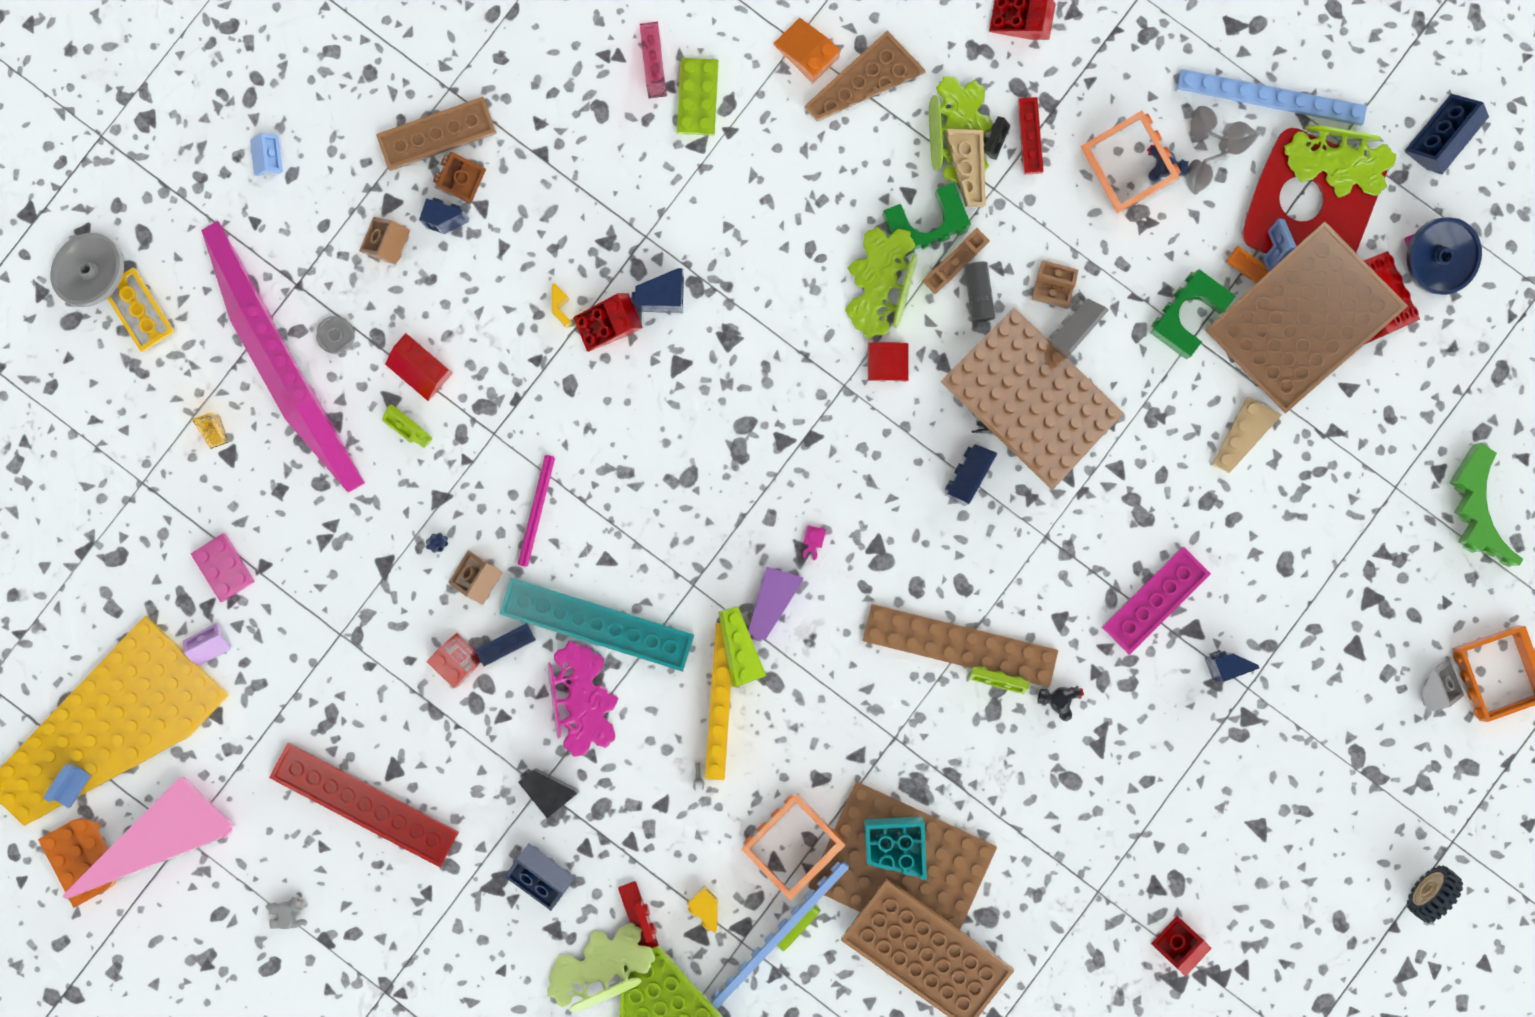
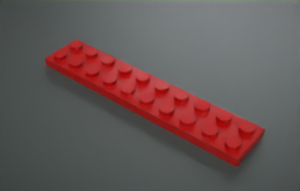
(364, 804)

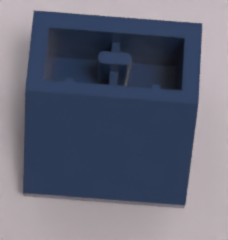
(442, 217)

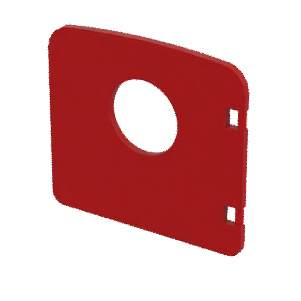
(1345, 214)

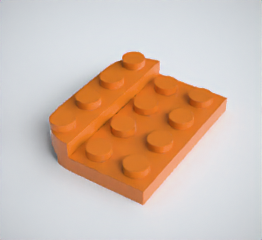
(72, 852)

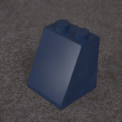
(661, 293)

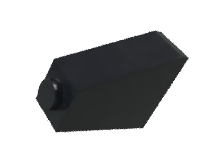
(546, 791)

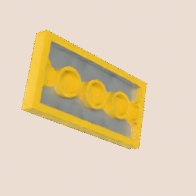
(139, 311)

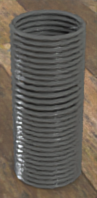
(979, 286)

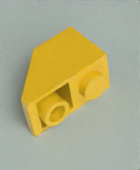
(705, 906)

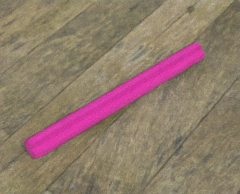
(536, 511)

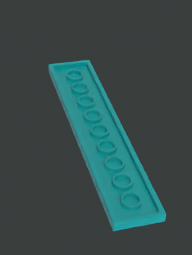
(596, 624)

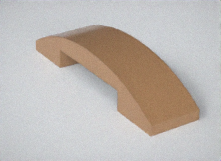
(955, 261)

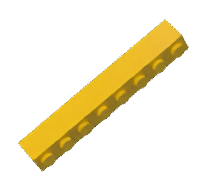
(718, 711)

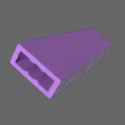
(772, 600)

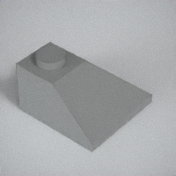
(1441, 688)

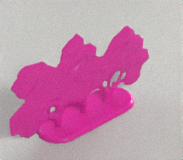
(585, 700)

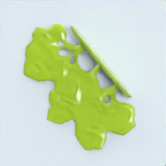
(961, 115)
(1342, 164)
(877, 277)

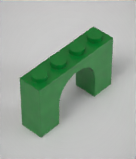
(954, 219)
(1198, 287)

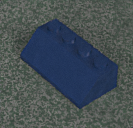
(1447, 133)

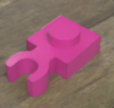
(813, 538)

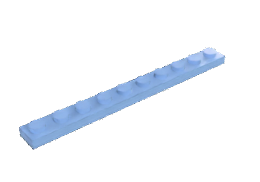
(1271, 97)
(785, 927)

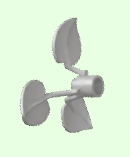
(1239, 139)

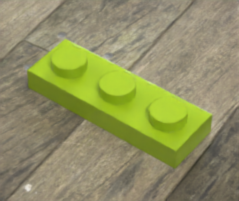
(999, 680)

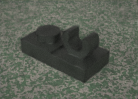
(998, 134)

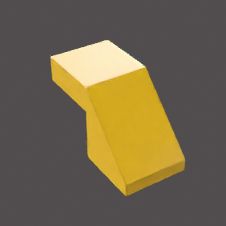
(559, 299)

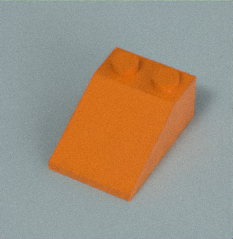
(807, 49)

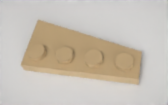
(968, 159)
(1247, 429)

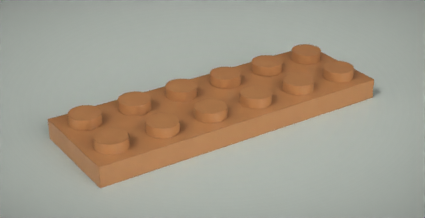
(436, 133)

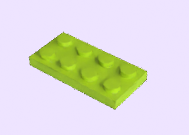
(697, 96)

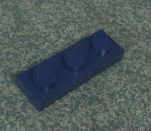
(505, 644)

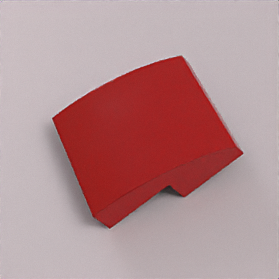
(888, 361)

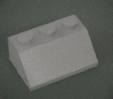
(1077, 326)

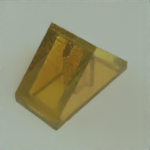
(211, 429)

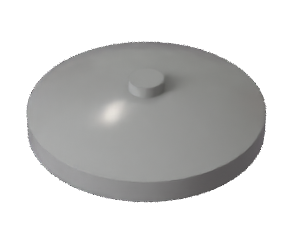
(87, 270)

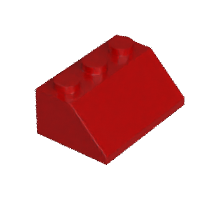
(417, 367)

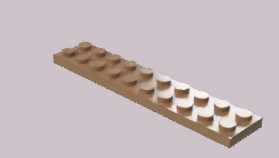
(959, 645)

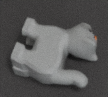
(285, 913)

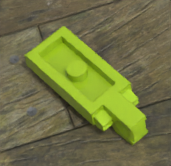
(405, 426)

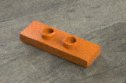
(1247, 264)

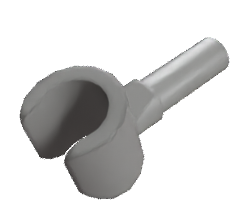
(698, 777)

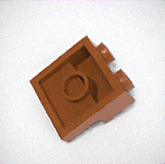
(459, 177)

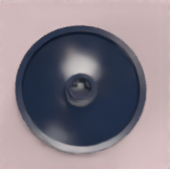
(1444, 255)

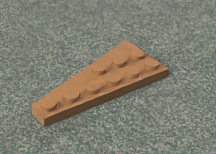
(873, 72)

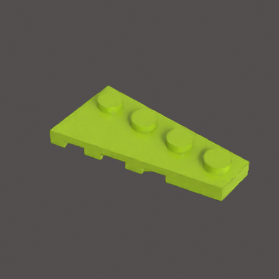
(740, 651)

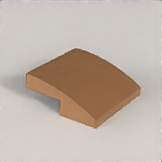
(1054, 284)

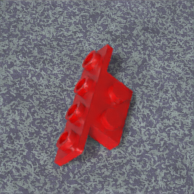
(638, 913)

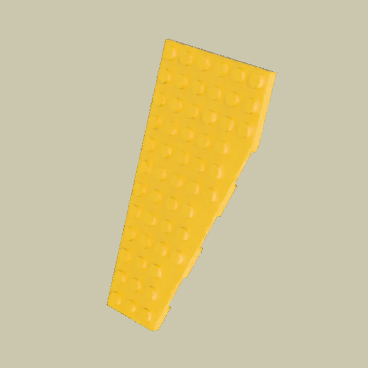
(118, 717)

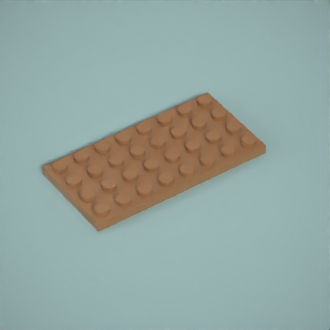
(926, 953)

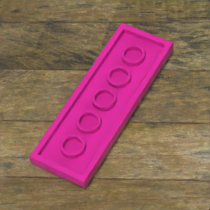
(1156, 600)

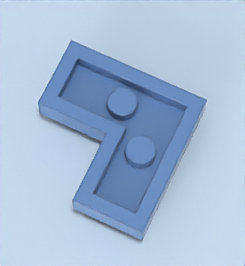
(1282, 244)

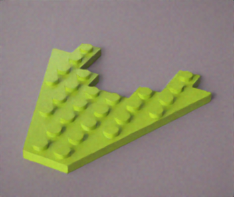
(664, 992)

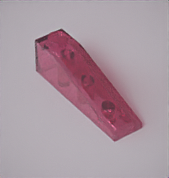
(653, 60)

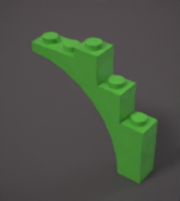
(1473, 508)

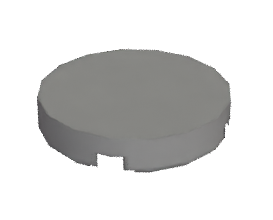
(335, 335)

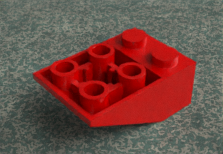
(1023, 18)
(608, 321)

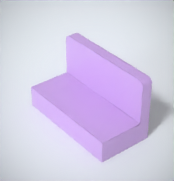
(205, 645)

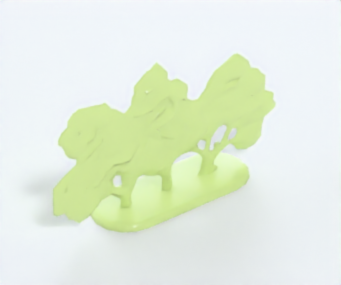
(602, 962)

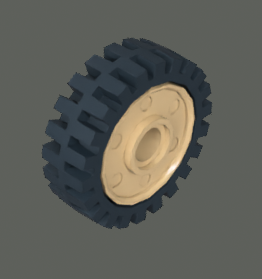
(1435, 894)

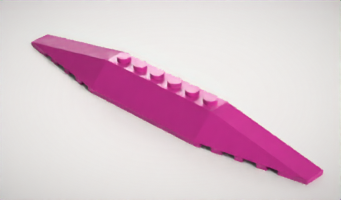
(274, 360)

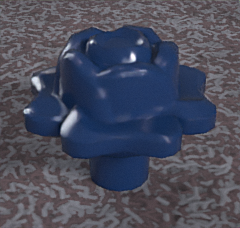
(436, 542)

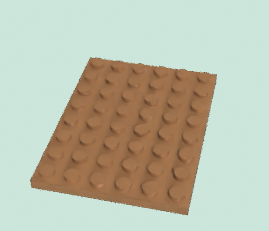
(1306, 317)
(1032, 398)
(953, 859)

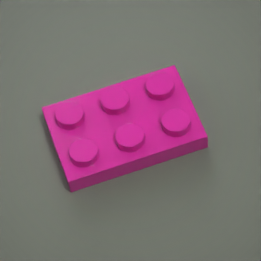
(222, 567)

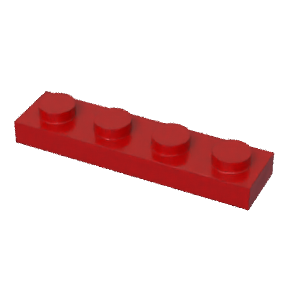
(1030, 135)

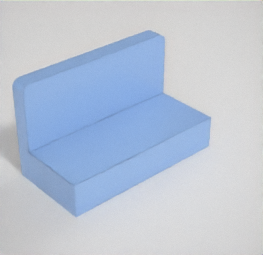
(266, 154)

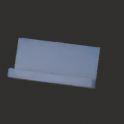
(67, 785)

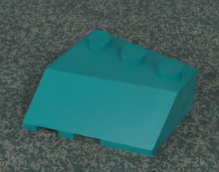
(896, 844)

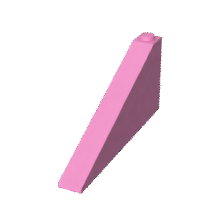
(170, 827)

